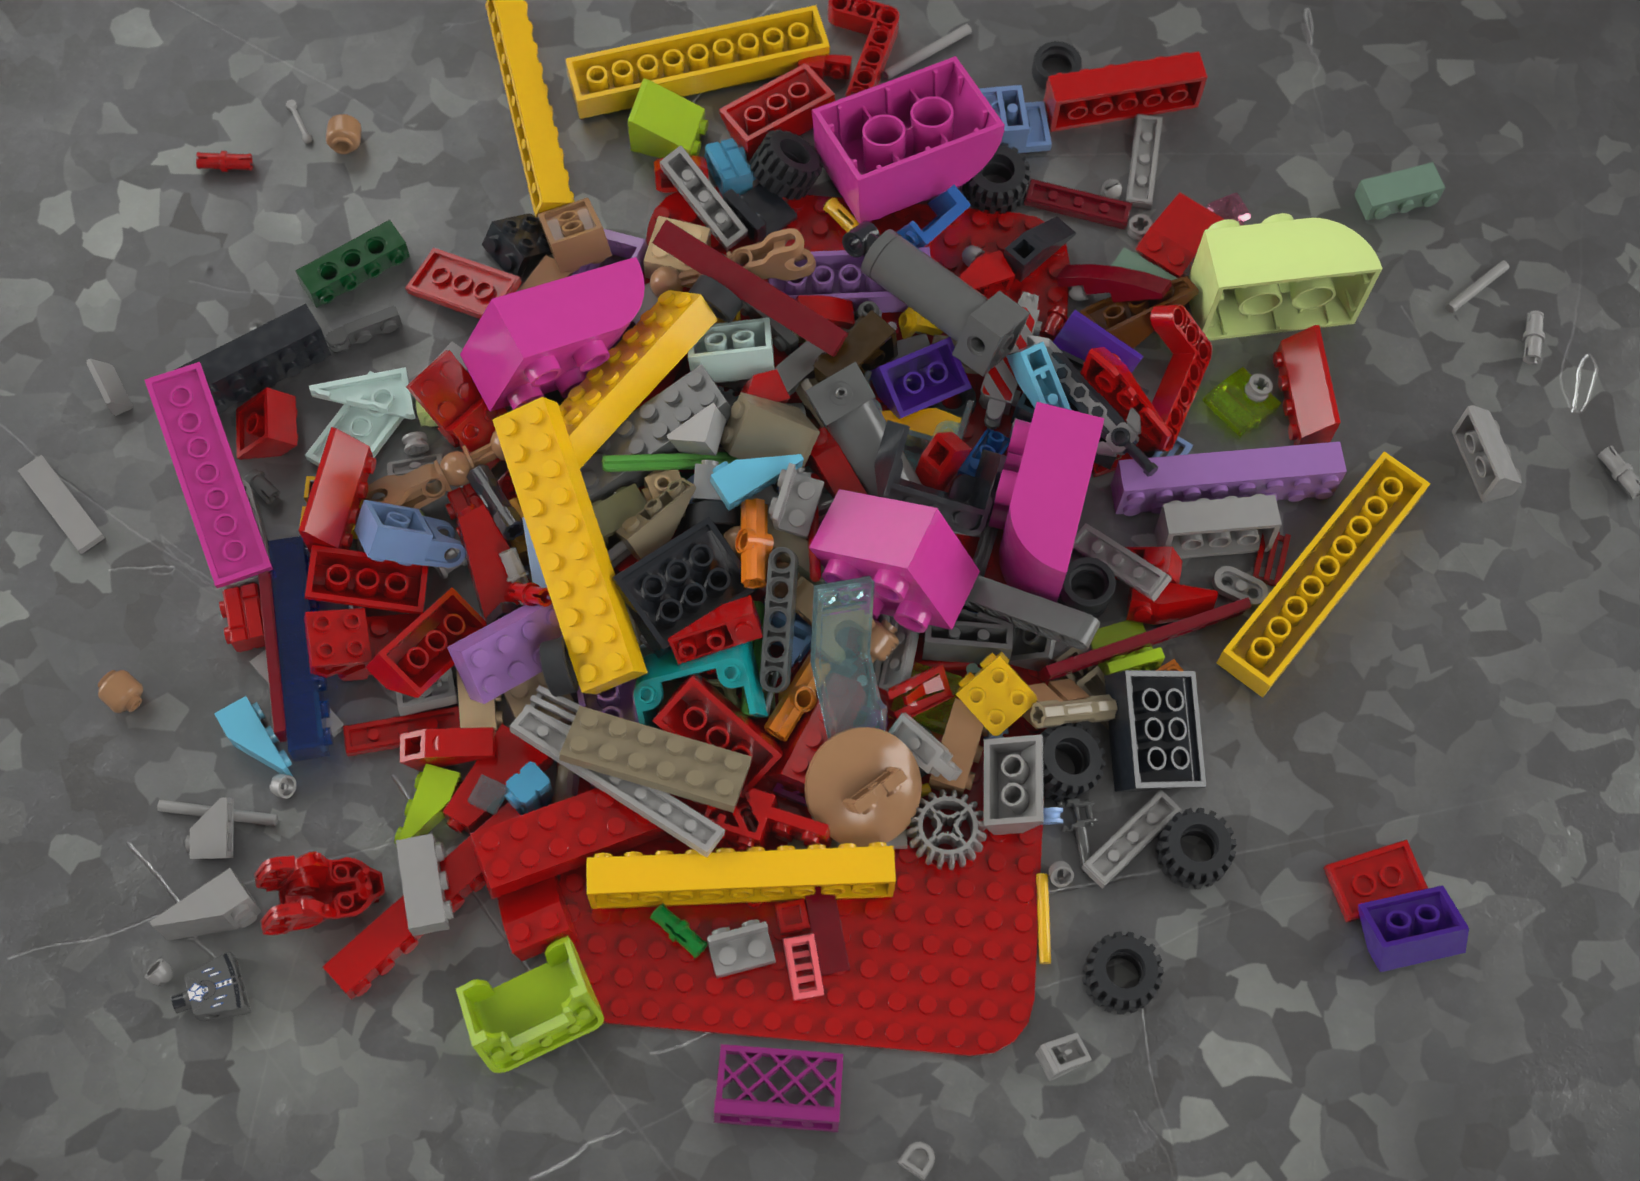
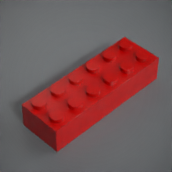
(1124, 91)

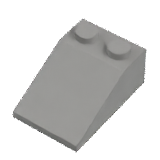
(213, 908)

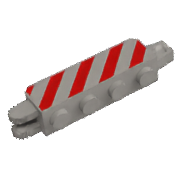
(1000, 385)

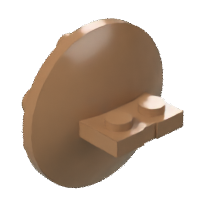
(863, 786)

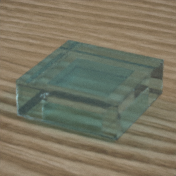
(488, 794)

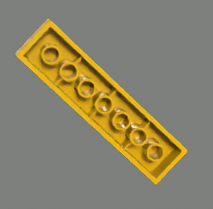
(633, 369)

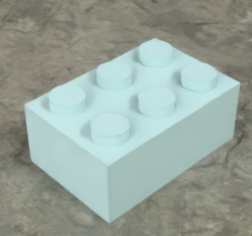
(734, 350)

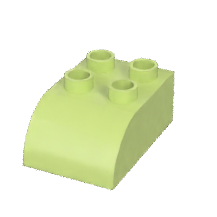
(1280, 276)

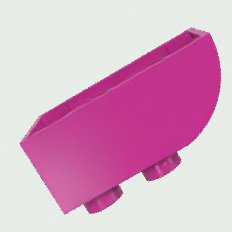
(906, 139)
(551, 334)
(1044, 496)

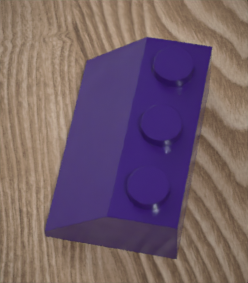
(1082, 335)
(920, 379)
(1413, 928)

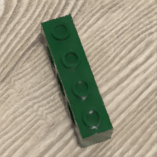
(357, 251)

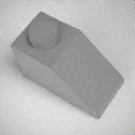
(213, 833)

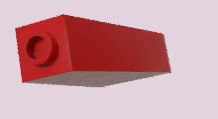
(482, 546)
(510, 756)

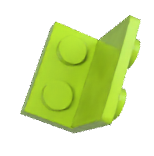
(1143, 659)

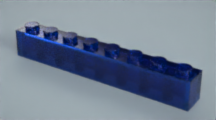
(301, 689)

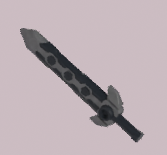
(1120, 436)

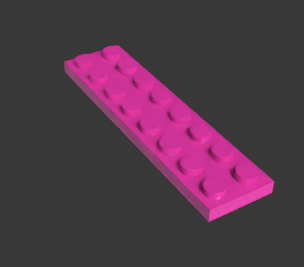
(208, 475)

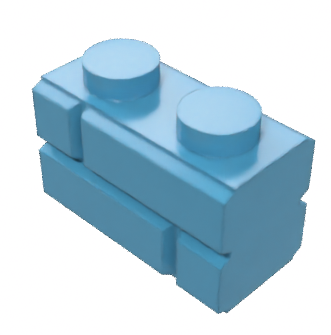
(729, 166)
(529, 789)

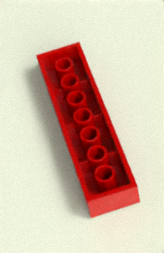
(560, 839)

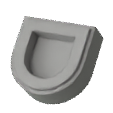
(918, 1159)

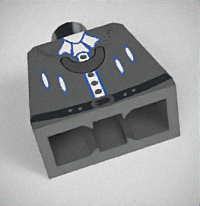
(214, 990)

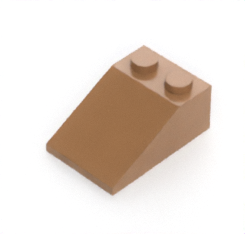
(575, 235)

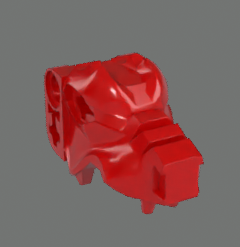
(316, 890)

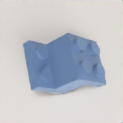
(1024, 122)

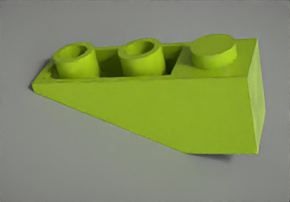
(425, 811)

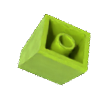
(664, 122)

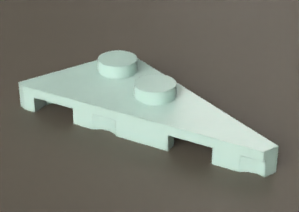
(376, 392)

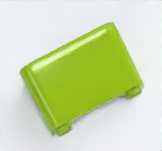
(531, 1011)

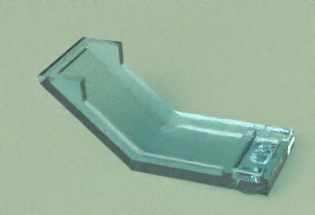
(843, 657)

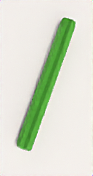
(653, 462)

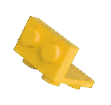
(996, 694)

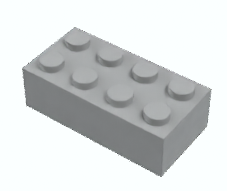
(1219, 525)

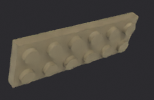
(655, 758)

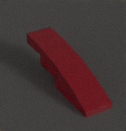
(1120, 282)

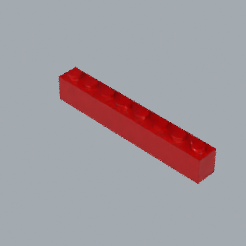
(388, 935)

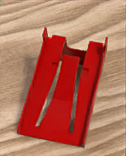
(932, 685)

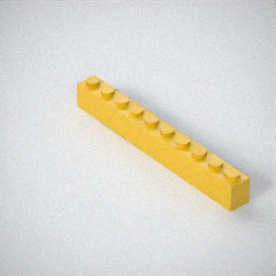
(529, 105)

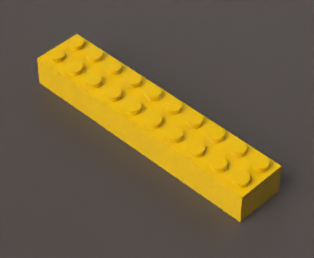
(697, 60)
(569, 546)
(1322, 574)
(740, 876)

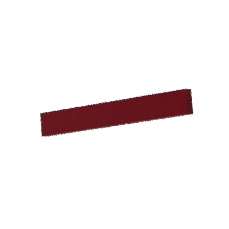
(750, 288)
(1144, 640)

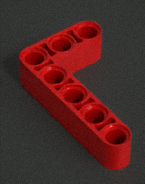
(881, 26)
(1184, 372)

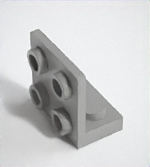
(796, 503)

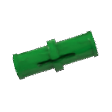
(678, 930)

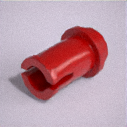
(1056, 318)

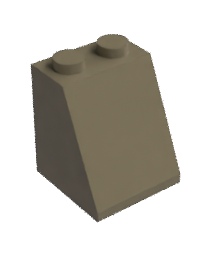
(767, 430)

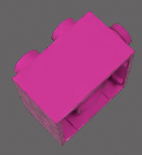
(906, 550)

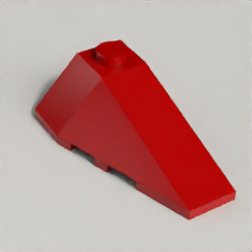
(1118, 386)

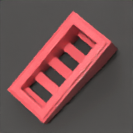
(788, 943)

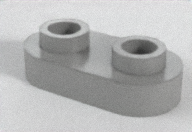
(1241, 585)

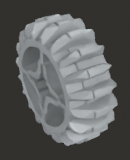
(955, 839)

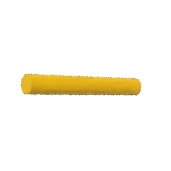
(1043, 918)

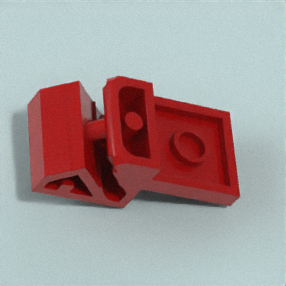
(455, 404)
(348, 640)
(769, 820)

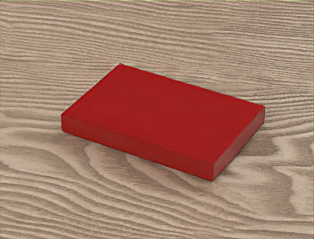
(1373, 877)

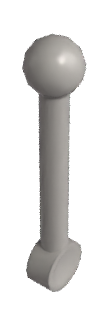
(292, 106)
(770, 695)

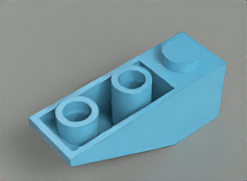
(247, 733)

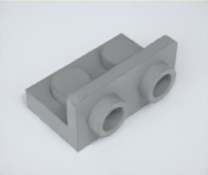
(740, 948)

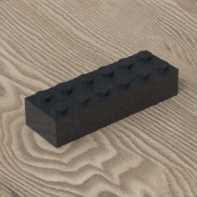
(263, 357)

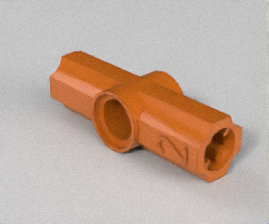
(754, 543)
(789, 709)

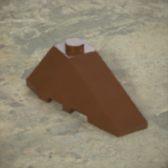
(1131, 319)

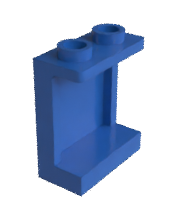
(947, 207)

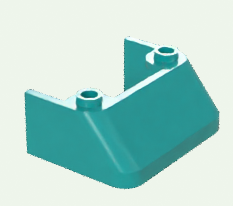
(734, 668)

